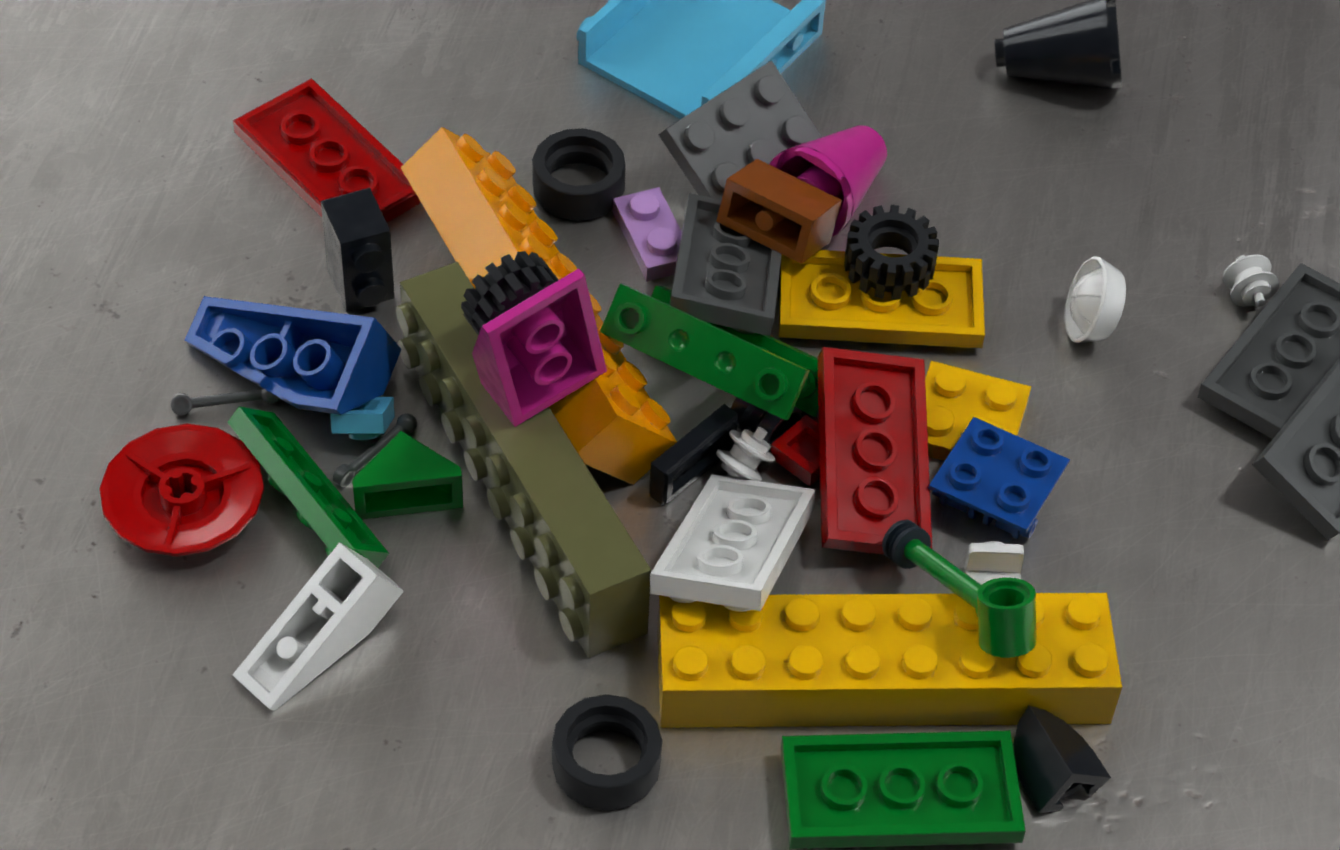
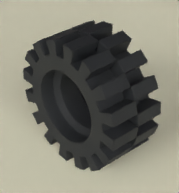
(886, 272)
(505, 287)

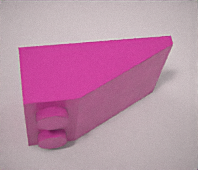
(540, 349)

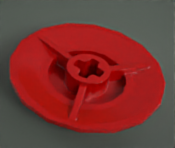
(206, 471)

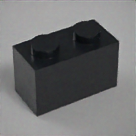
(358, 249)

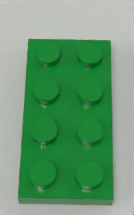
(901, 789)

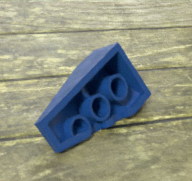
(298, 353)

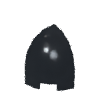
(1054, 760)

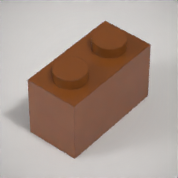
(778, 210)

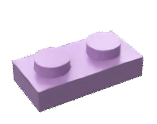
(649, 231)

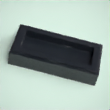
(692, 455)

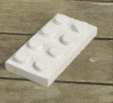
(733, 543)

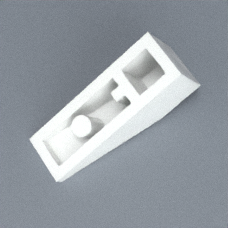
(318, 626)

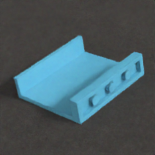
(693, 49)

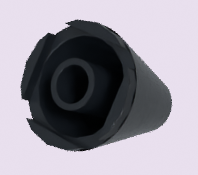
(1065, 46)

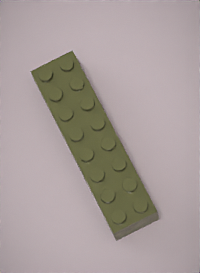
(529, 475)

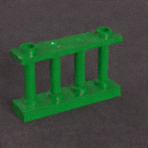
(741, 364)

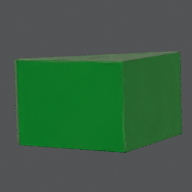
(407, 480)

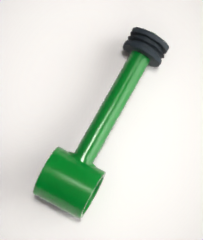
(1002, 604)

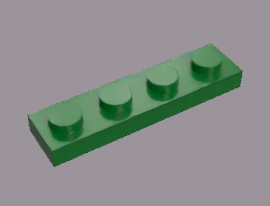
(305, 485)

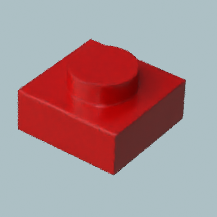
(799, 450)

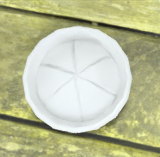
(1094, 301)

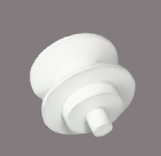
(1250, 280)
(746, 454)

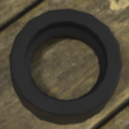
(574, 147)
(611, 714)

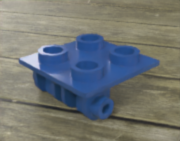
(998, 477)

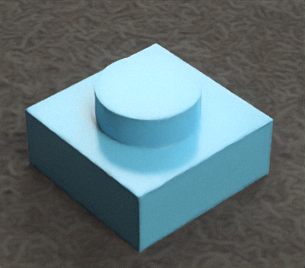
(366, 420)

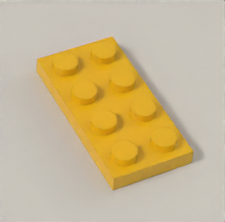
(825, 305)

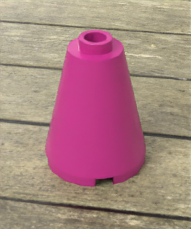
(838, 165)

